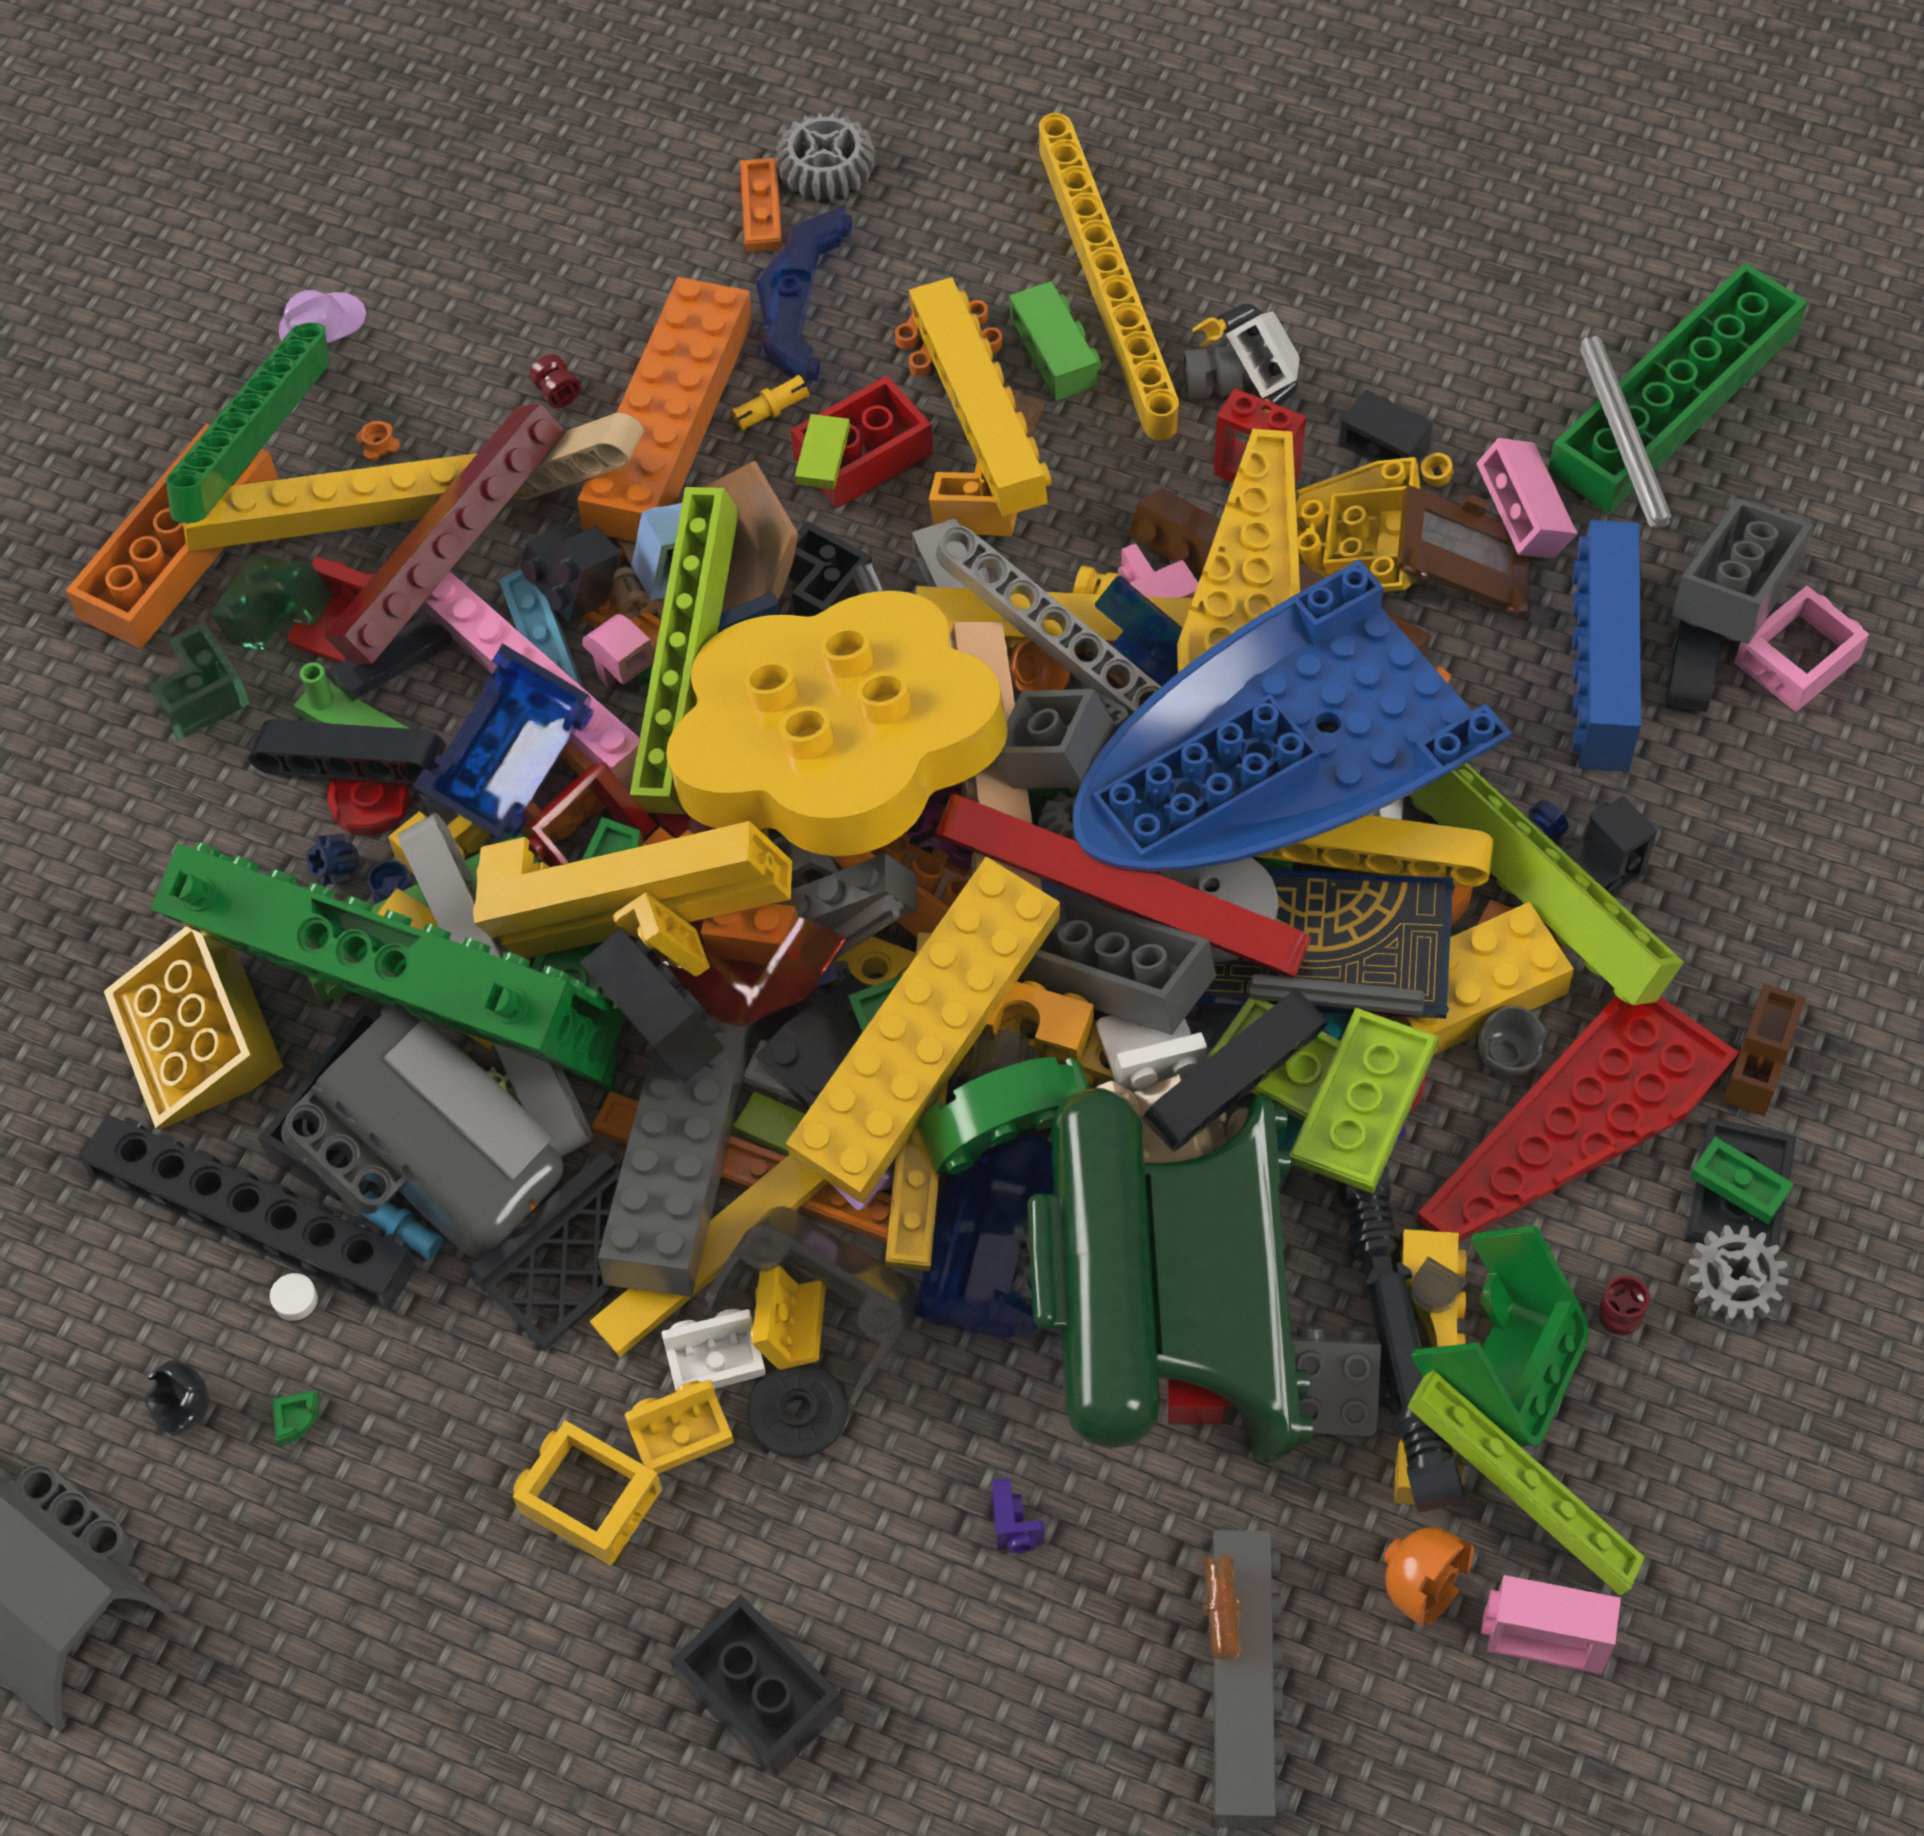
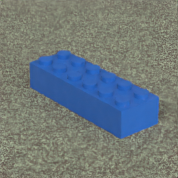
(1607, 646)

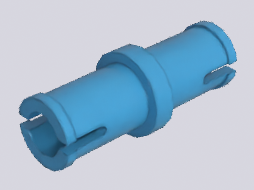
(403, 1225)

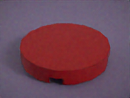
(367, 805)

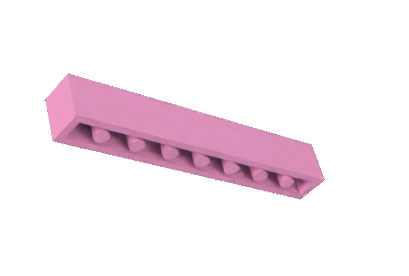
(481, 634)

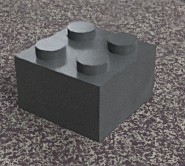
(1053, 738)

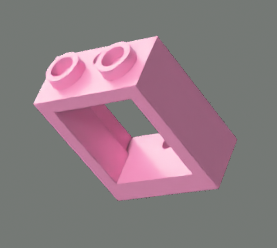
(1779, 673)
(1551, 1624)

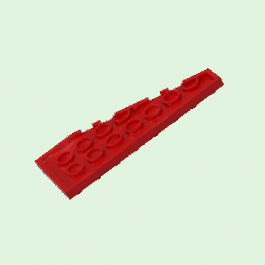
(1606, 1094)

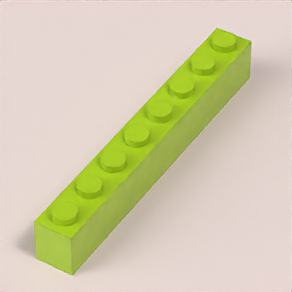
(687, 624)
(1556, 886)

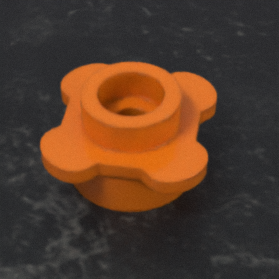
(377, 440)

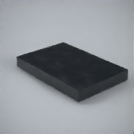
(1713, 1211)

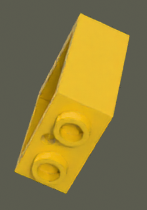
(624, 1516)

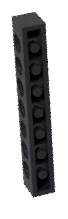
(375, 1281)

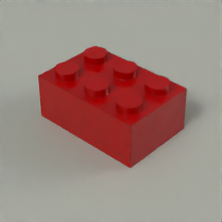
(882, 440)

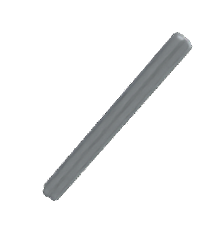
(1625, 432)

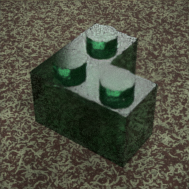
(266, 594)
(203, 688)

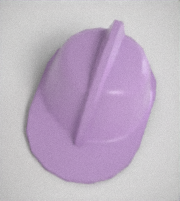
(336, 311)

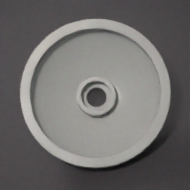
(1238, 882)

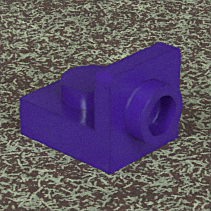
(1008, 1513)

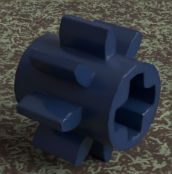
(332, 859)

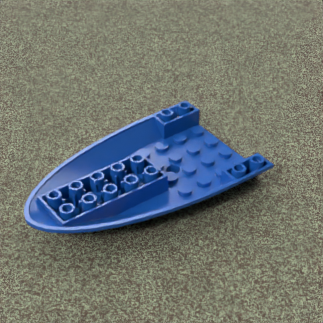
(1232, 748)

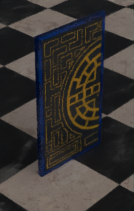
(1361, 933)

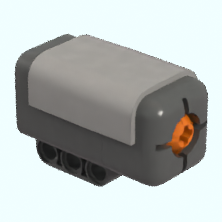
(429, 1126)

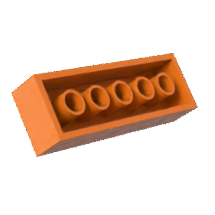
(147, 563)

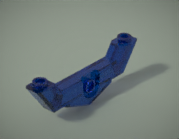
(787, 288)

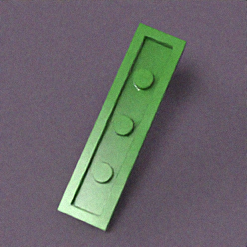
(331, 705)

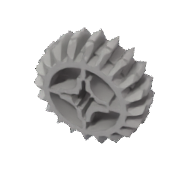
(824, 167)

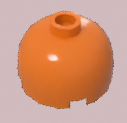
(1424, 1572)

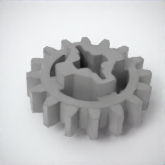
(1753, 1285)

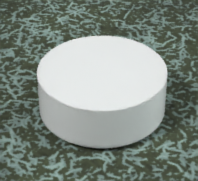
(293, 1297)

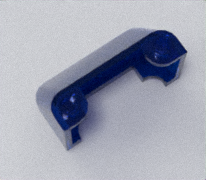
(506, 745)

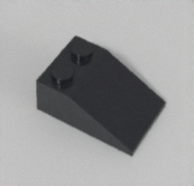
(813, 1043)

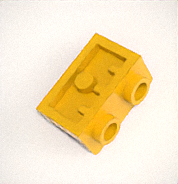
(663, 933)

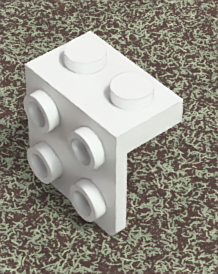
(1147, 1056)

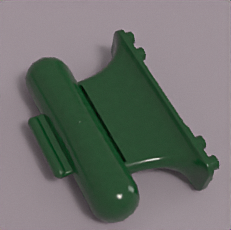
(1166, 1273)

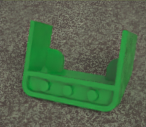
(1532, 1340)

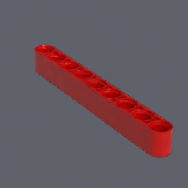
(1131, 891)

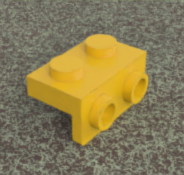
(788, 1319)
(678, 1426)

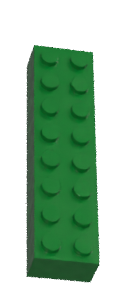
(1681, 383)

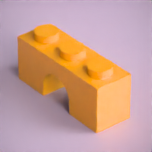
(1061, 1020)

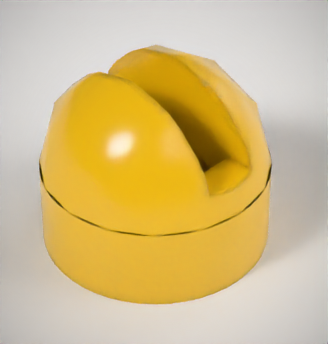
(1445, 466)

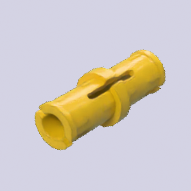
(770, 403)

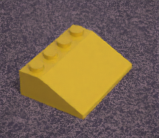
(191, 1027)

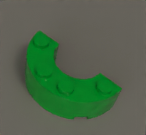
(996, 1109)

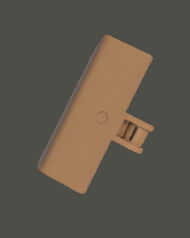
(760, 551)

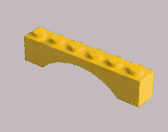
(1439, 1327)

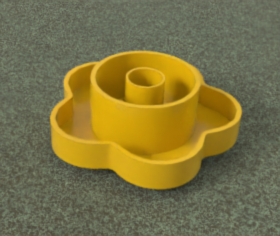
(834, 723)

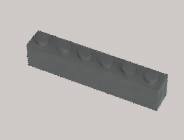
(1245, 1691)

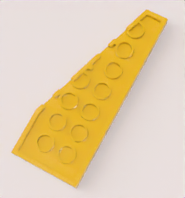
(1253, 550)

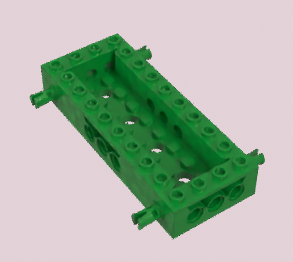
(390, 960)

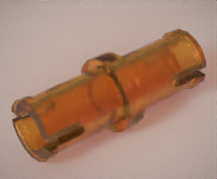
(1222, 1607)

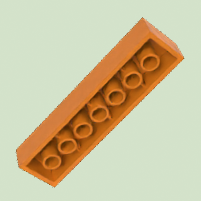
(673, 401)

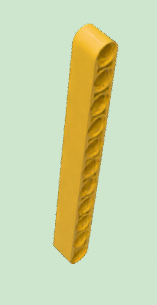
(1108, 278)

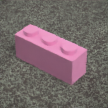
(1526, 498)

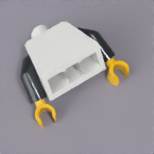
(1261, 348)

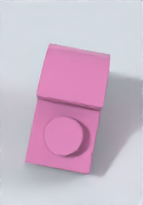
(1170, 581)
(619, 650)

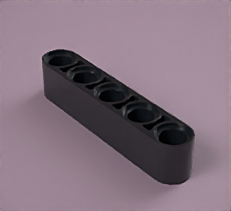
(345, 751)
(1234, 1070)

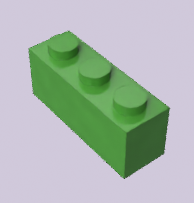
(1054, 340)

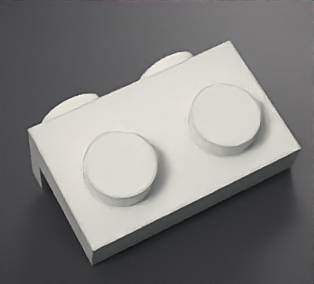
(713, 1350)

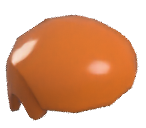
(1035, 670)

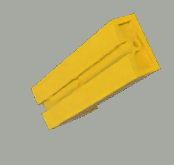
(573, 904)

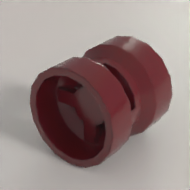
(554, 380)
(1627, 1295)

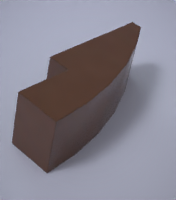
(1764, 1050)

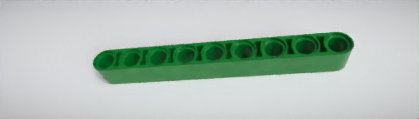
(247, 423)

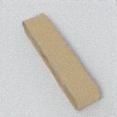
(584, 454)

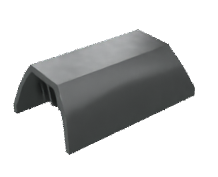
(55, 1581)

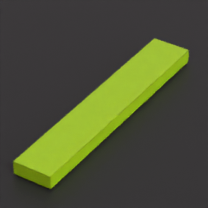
(1526, 1482)

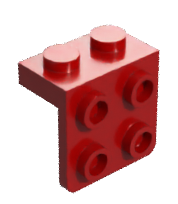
(344, 586)

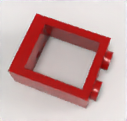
(1243, 414)
(607, 790)

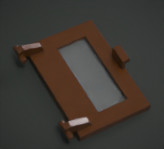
(1462, 550)

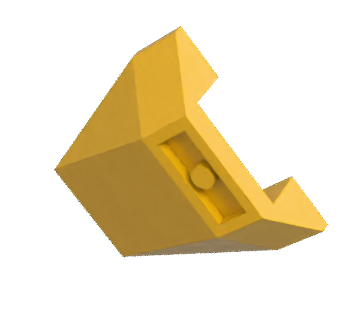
(1356, 520)

